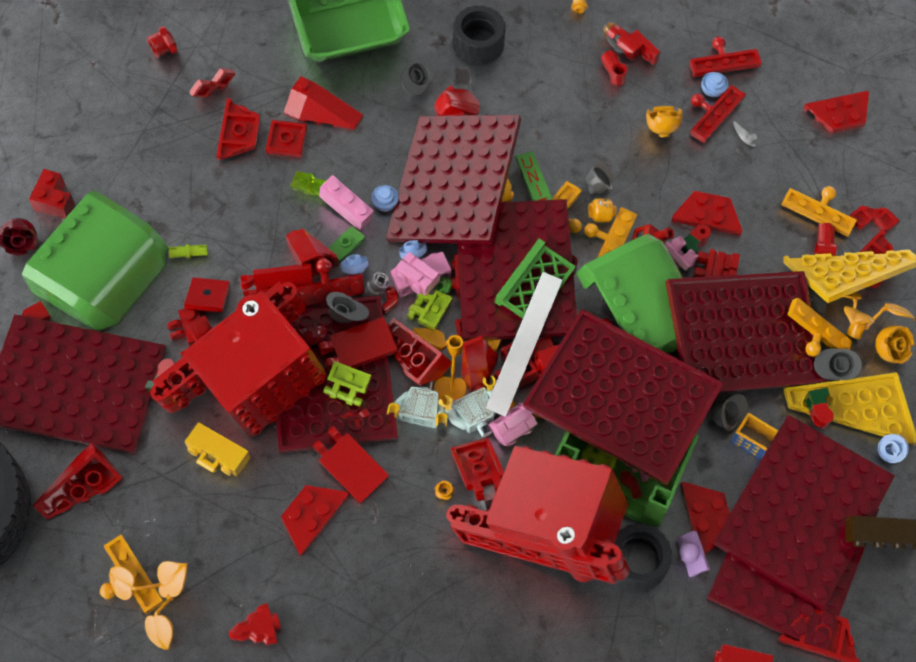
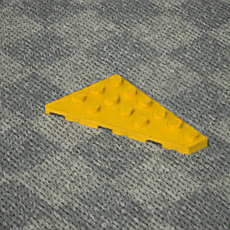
(842, 275)
(864, 403)

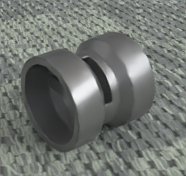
(377, 284)

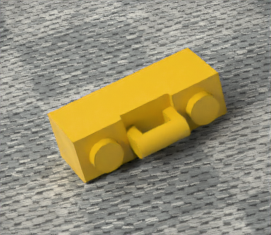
(218, 448)

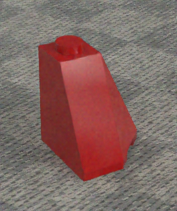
(309, 250)

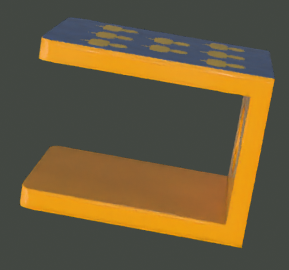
(758, 427)

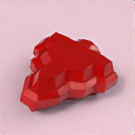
(258, 627)

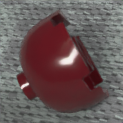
(18, 236)

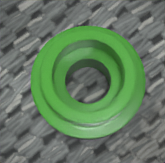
(444, 285)

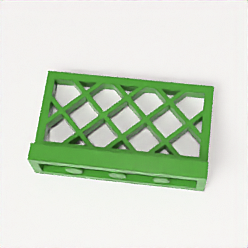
(524, 269)

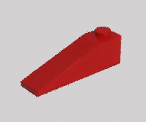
(316, 104)
(417, 357)
(478, 362)
(83, 478)

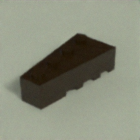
(881, 532)

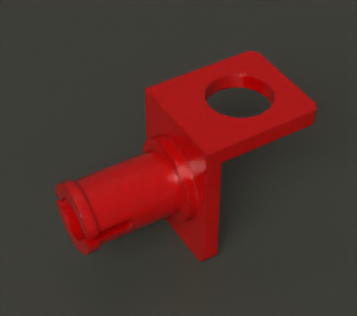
(662, 235)

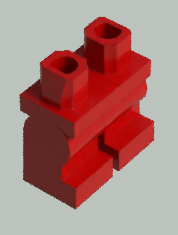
(716, 264)

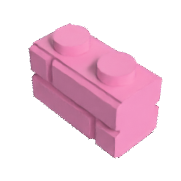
(417, 274)
(516, 423)

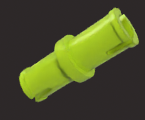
(188, 251)

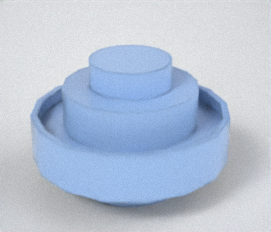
(714, 84)
(384, 198)
(413, 247)
(354, 264)
(893, 448)

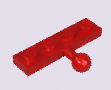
(724, 61)
(715, 114)
(318, 291)

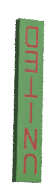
(533, 176)

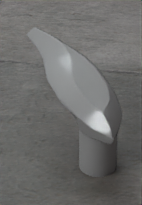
(744, 135)

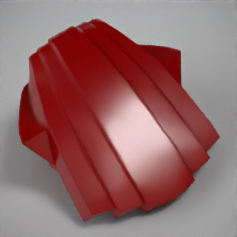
(456, 103)

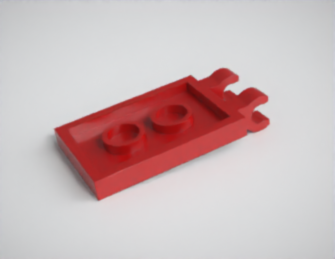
(268, 277)
(360, 344)
(351, 465)
(478, 466)

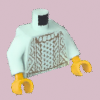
(419, 407)
(470, 411)

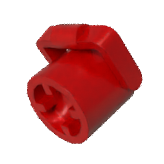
(162, 42)

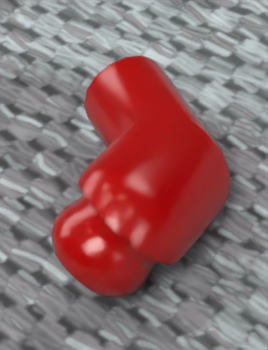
(392, 299)
(631, 483)

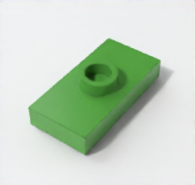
(347, 243)

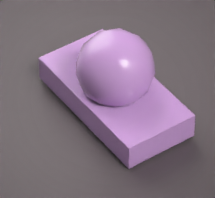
(692, 553)

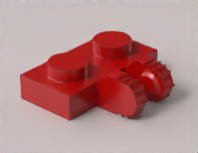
(187, 316)

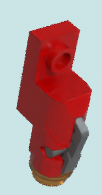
(631, 44)

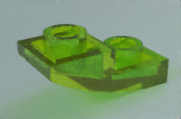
(307, 184)

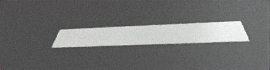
(523, 344)

